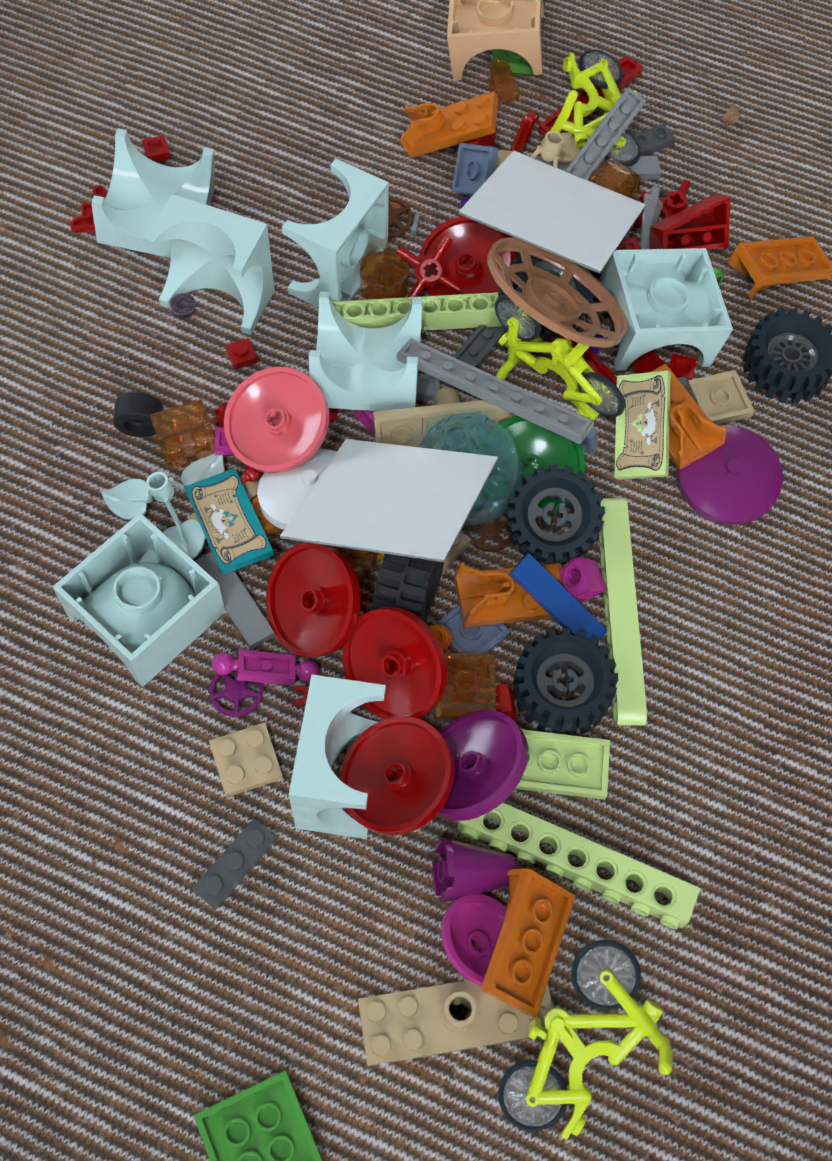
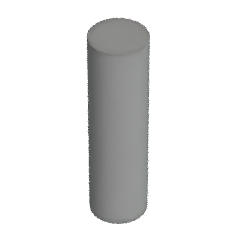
(415, 224)

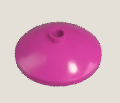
(469, 924)

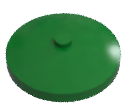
(544, 448)

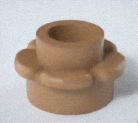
(731, 115)

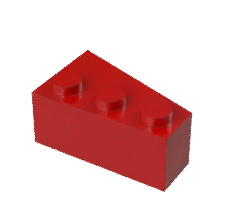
(695, 227)

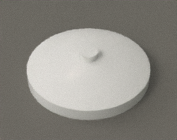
(285, 491)

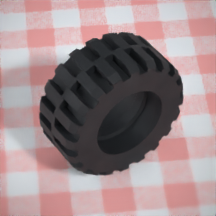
(407, 584)

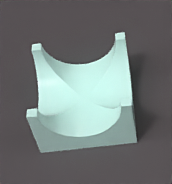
(140, 192)
(344, 240)
(215, 252)
(667, 301)
(360, 364)
(325, 732)

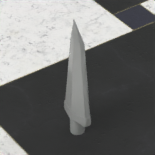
(650, 215)

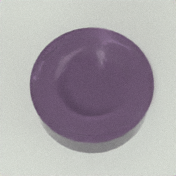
(183, 306)

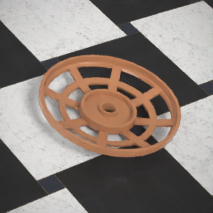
(552, 299)

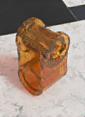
(503, 82)

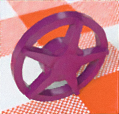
(235, 692)

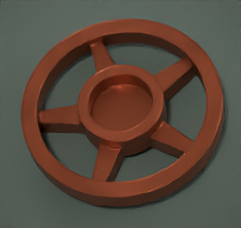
(393, 217)
(489, 531)

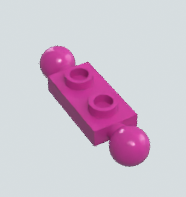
(264, 667)

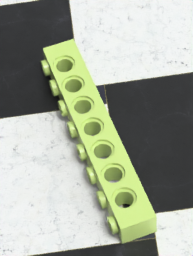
(679, 893)

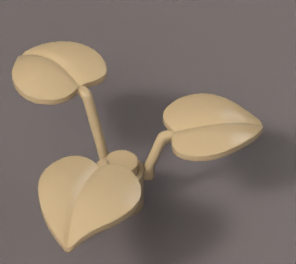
(553, 149)

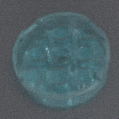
(482, 436)

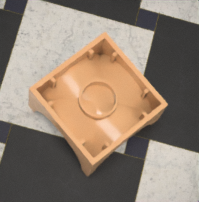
(494, 25)

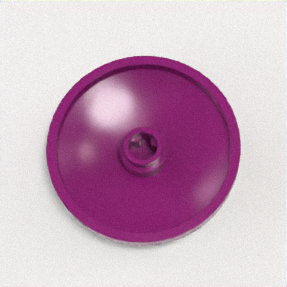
(734, 480)
(488, 762)

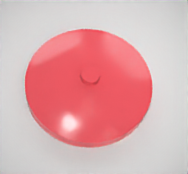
(276, 420)

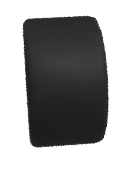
(133, 413)

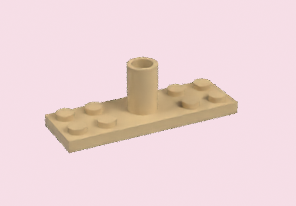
(410, 425)
(420, 1024)

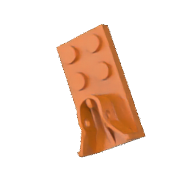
(450, 124)
(781, 262)
(690, 429)
(495, 598)
(528, 941)

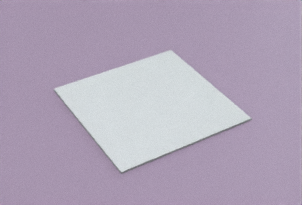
(554, 210)
(392, 499)

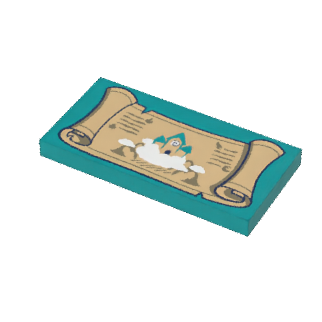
(228, 521)

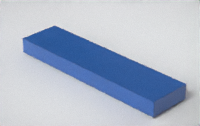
(555, 598)

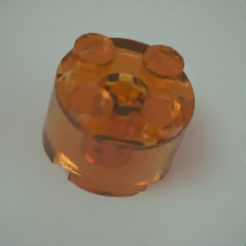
(617, 178)
(384, 275)

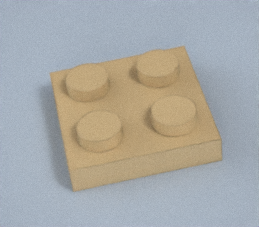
(722, 397)
(245, 759)

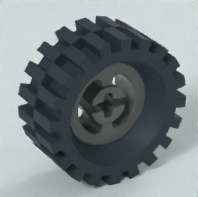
(554, 485)
(585, 674)

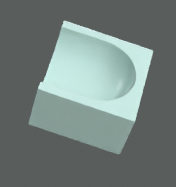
(142, 597)

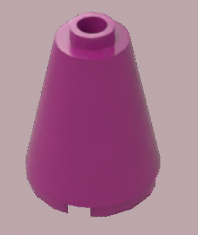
(469, 869)

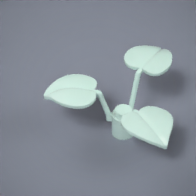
(133, 495)

